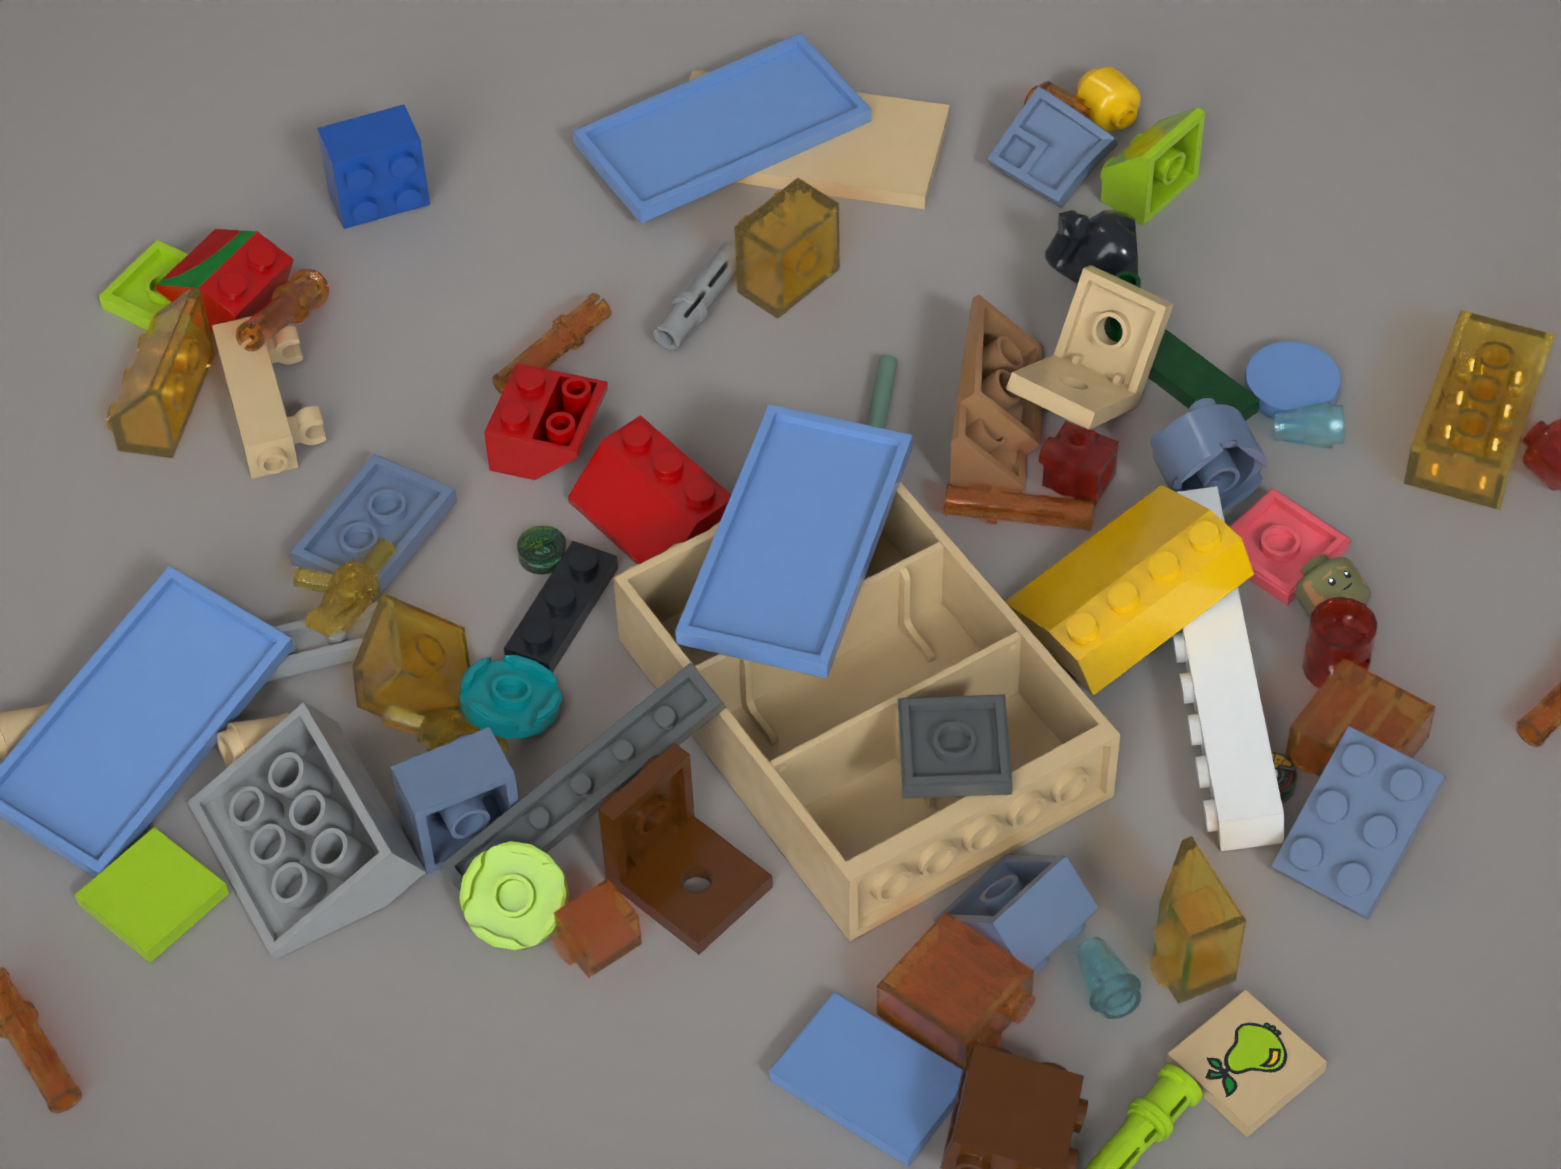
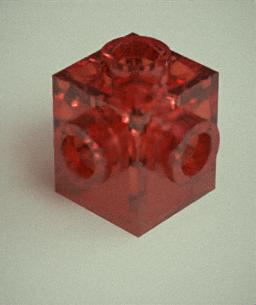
(1078, 462)

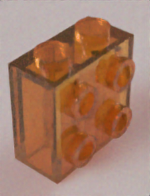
(1365, 703)
(955, 991)

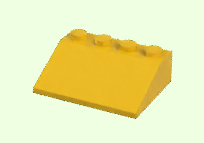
(1132, 586)

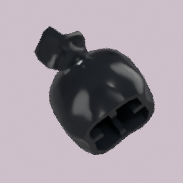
(1102, 241)

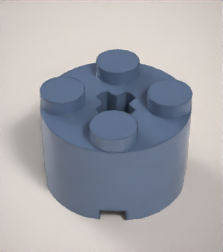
(1210, 450)

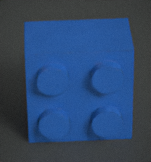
(374, 166)

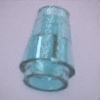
(1311, 425)
(1107, 979)

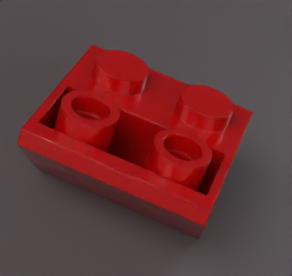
(541, 421)

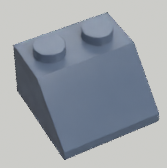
(1026, 906)

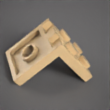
(1089, 373)

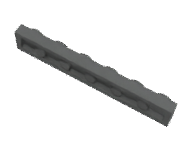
(604, 765)

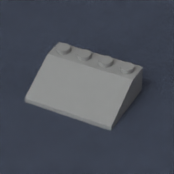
(304, 833)

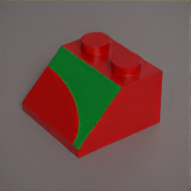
(232, 271)

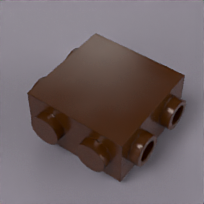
(1014, 1114)

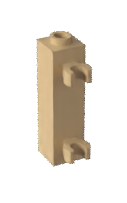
(257, 403)

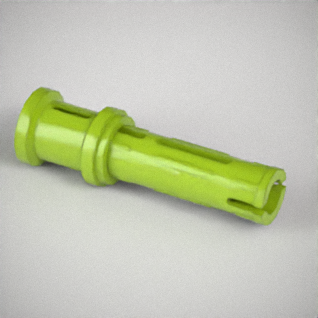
(1149, 1119)

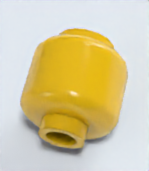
(1111, 98)

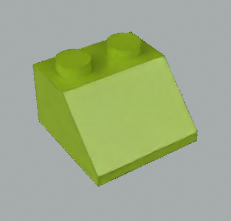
(1155, 166)

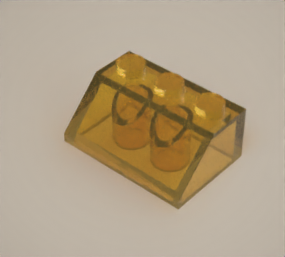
(163, 379)

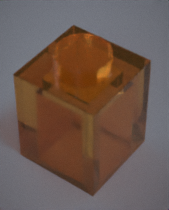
(596, 929)

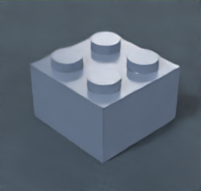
(452, 794)

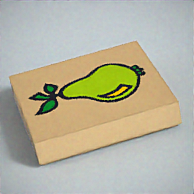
(1247, 1062)

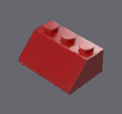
(646, 492)

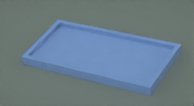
(721, 127)
(795, 541)
(136, 721)

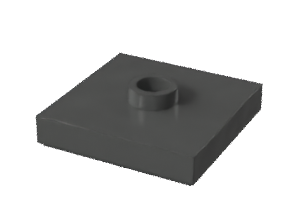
(954, 746)

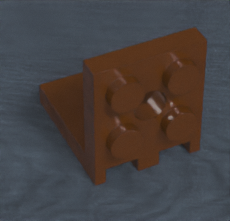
(659, 844)

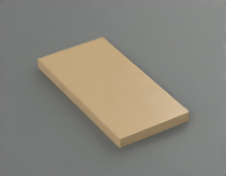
(878, 162)

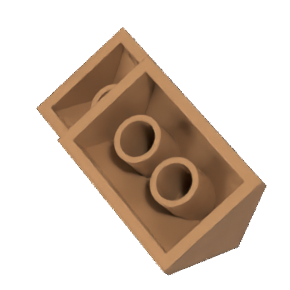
(990, 423)

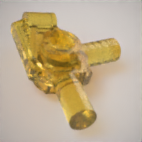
(345, 591)
(434, 728)

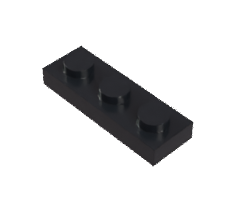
(563, 605)

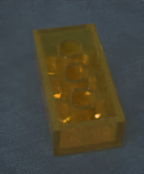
(1479, 409)

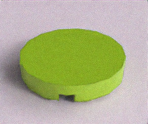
(513, 895)

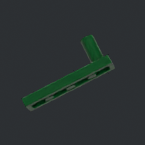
(1187, 373)

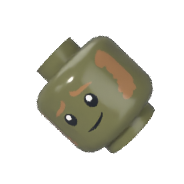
(1329, 579)

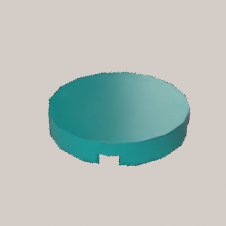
(510, 696)

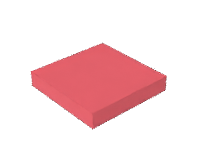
(1282, 540)

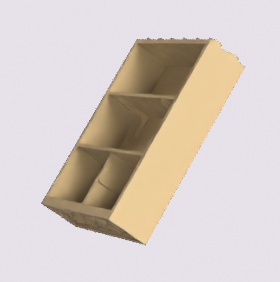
(824, 753)

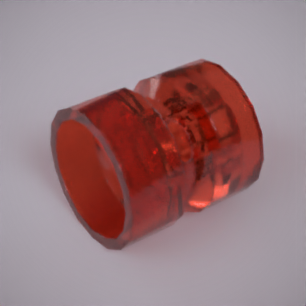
(1338, 631)

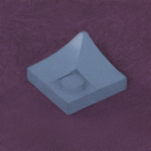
(1050, 147)

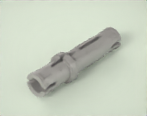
(676, 325)

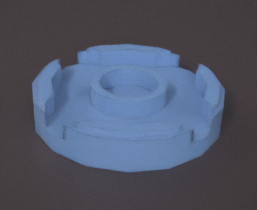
(1291, 377)

